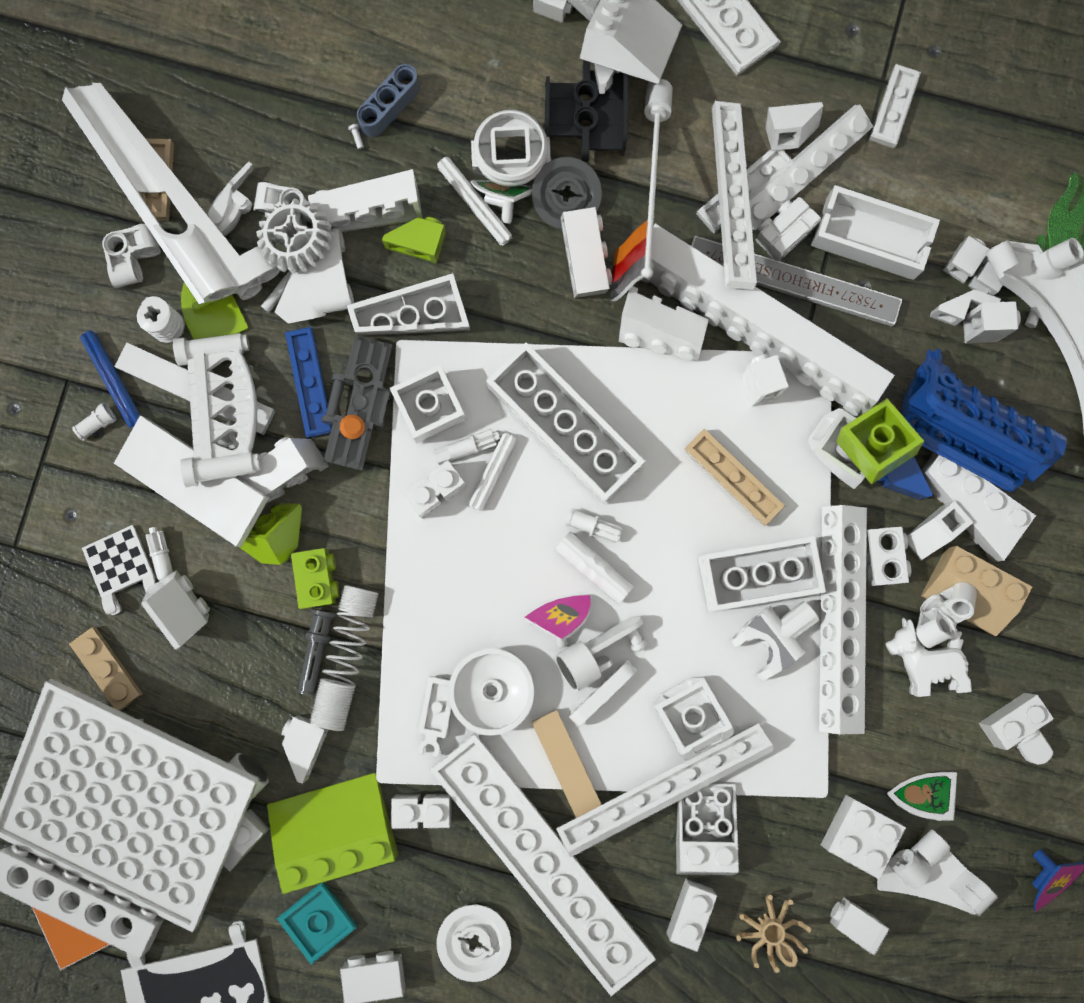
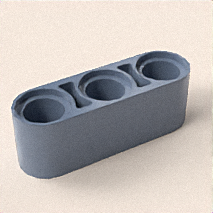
(389, 88)

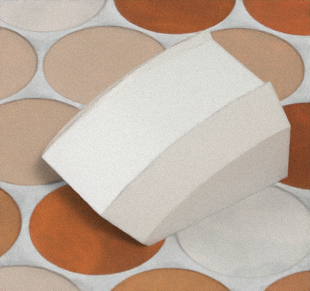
(824, 445)
(693, 717)

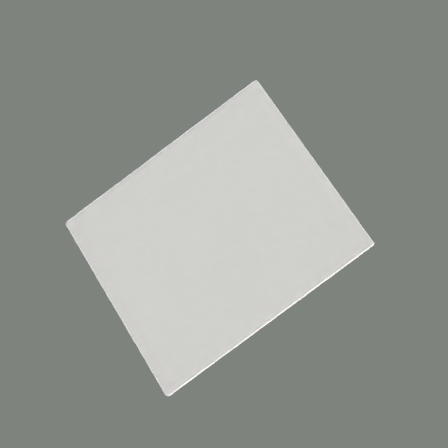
(473, 575)

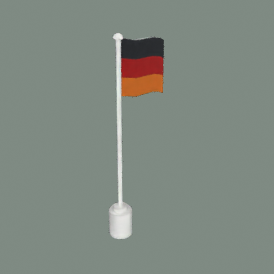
(633, 257)

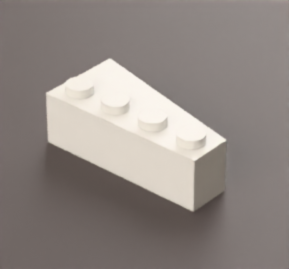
(371, 202)
(996, 516)

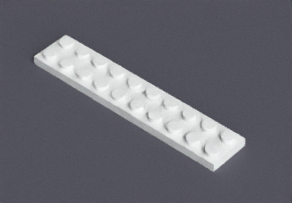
(543, 864)

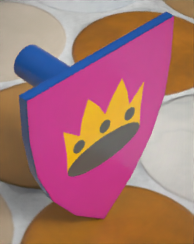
(1053, 878)

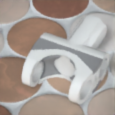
(778, 636)

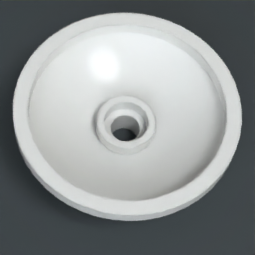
(491, 713)

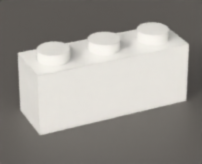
(586, 252)

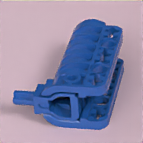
(977, 428)

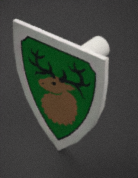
(502, 196)
(928, 795)

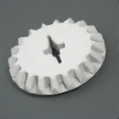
(482, 961)

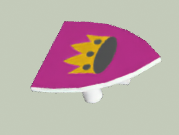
(561, 617)

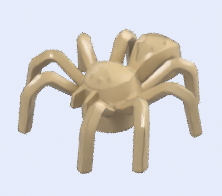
(773, 933)

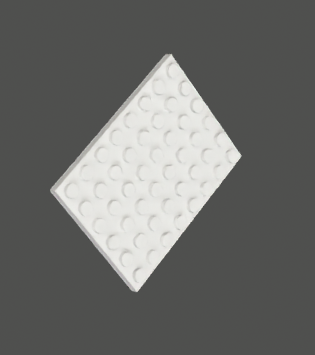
(123, 804)

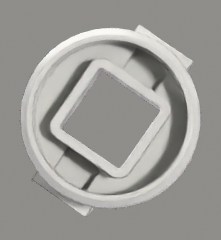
(511, 171)

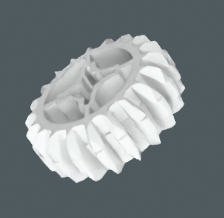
(286, 227)

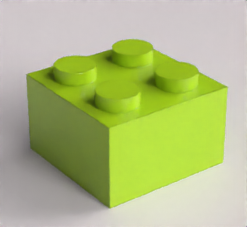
(879, 441)

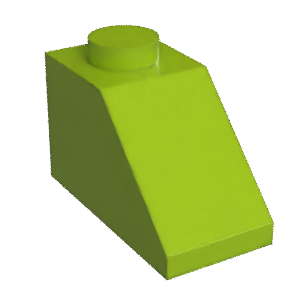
(417, 239)

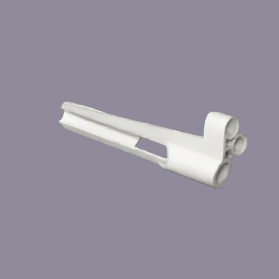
(200, 253)

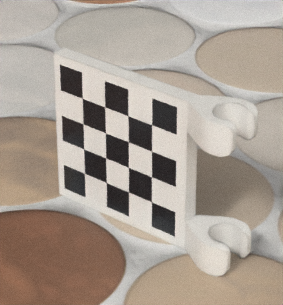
(117, 564)

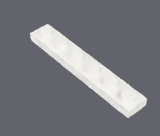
(808, 164)

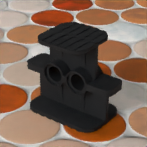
(605, 111)

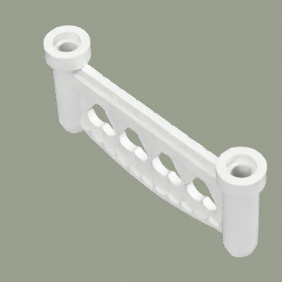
(209, 459)

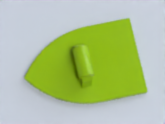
(212, 317)

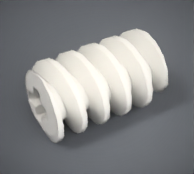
(160, 319)

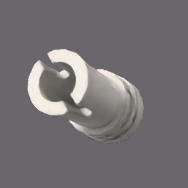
(99, 418)

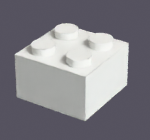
(428, 403)
(862, 837)

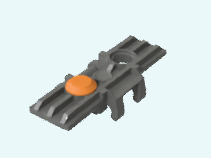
(366, 408)

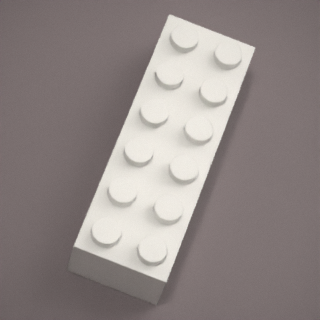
(564, 422)

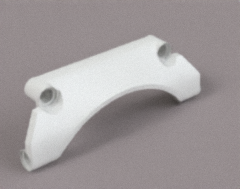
(1053, 288)

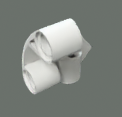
(318, 289)
(937, 875)

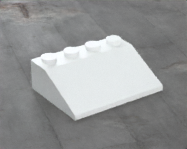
(631, 37)

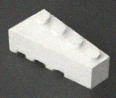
(414, 309)
(285, 466)

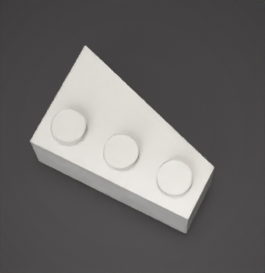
(661, 328)

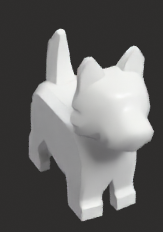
(930, 665)

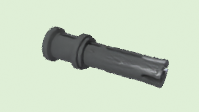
(308, 685)

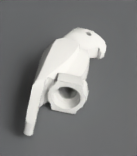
(230, 203)

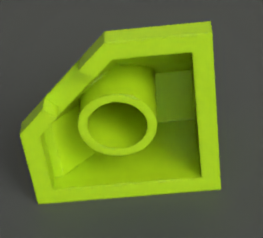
(275, 534)

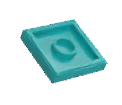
(317, 922)

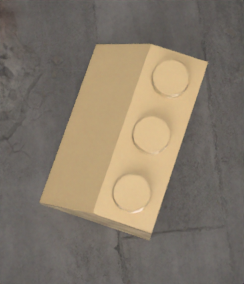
(998, 593)

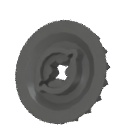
(557, 175)

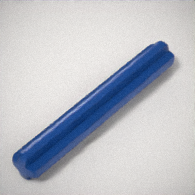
(110, 377)

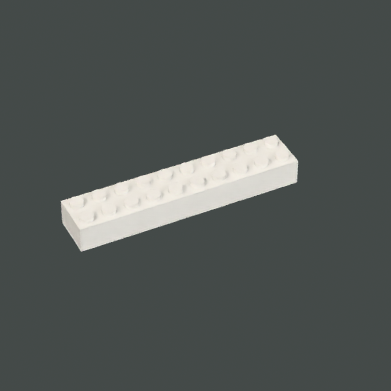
(766, 325)

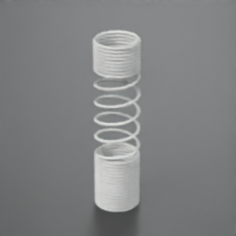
(334, 696)

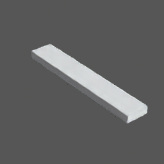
(176, 381)

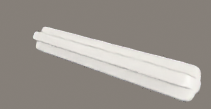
(474, 201)

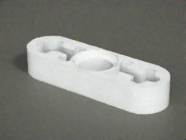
(602, 693)

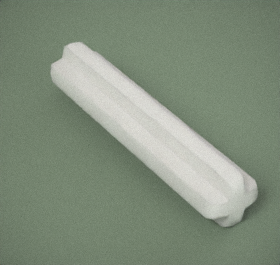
(492, 472)

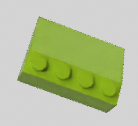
(330, 833)

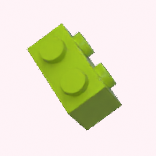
(315, 578)

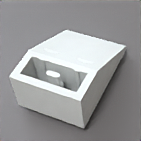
(708, 832)

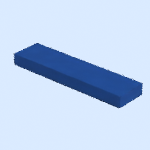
(308, 380)

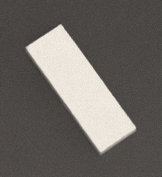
(895, 106)

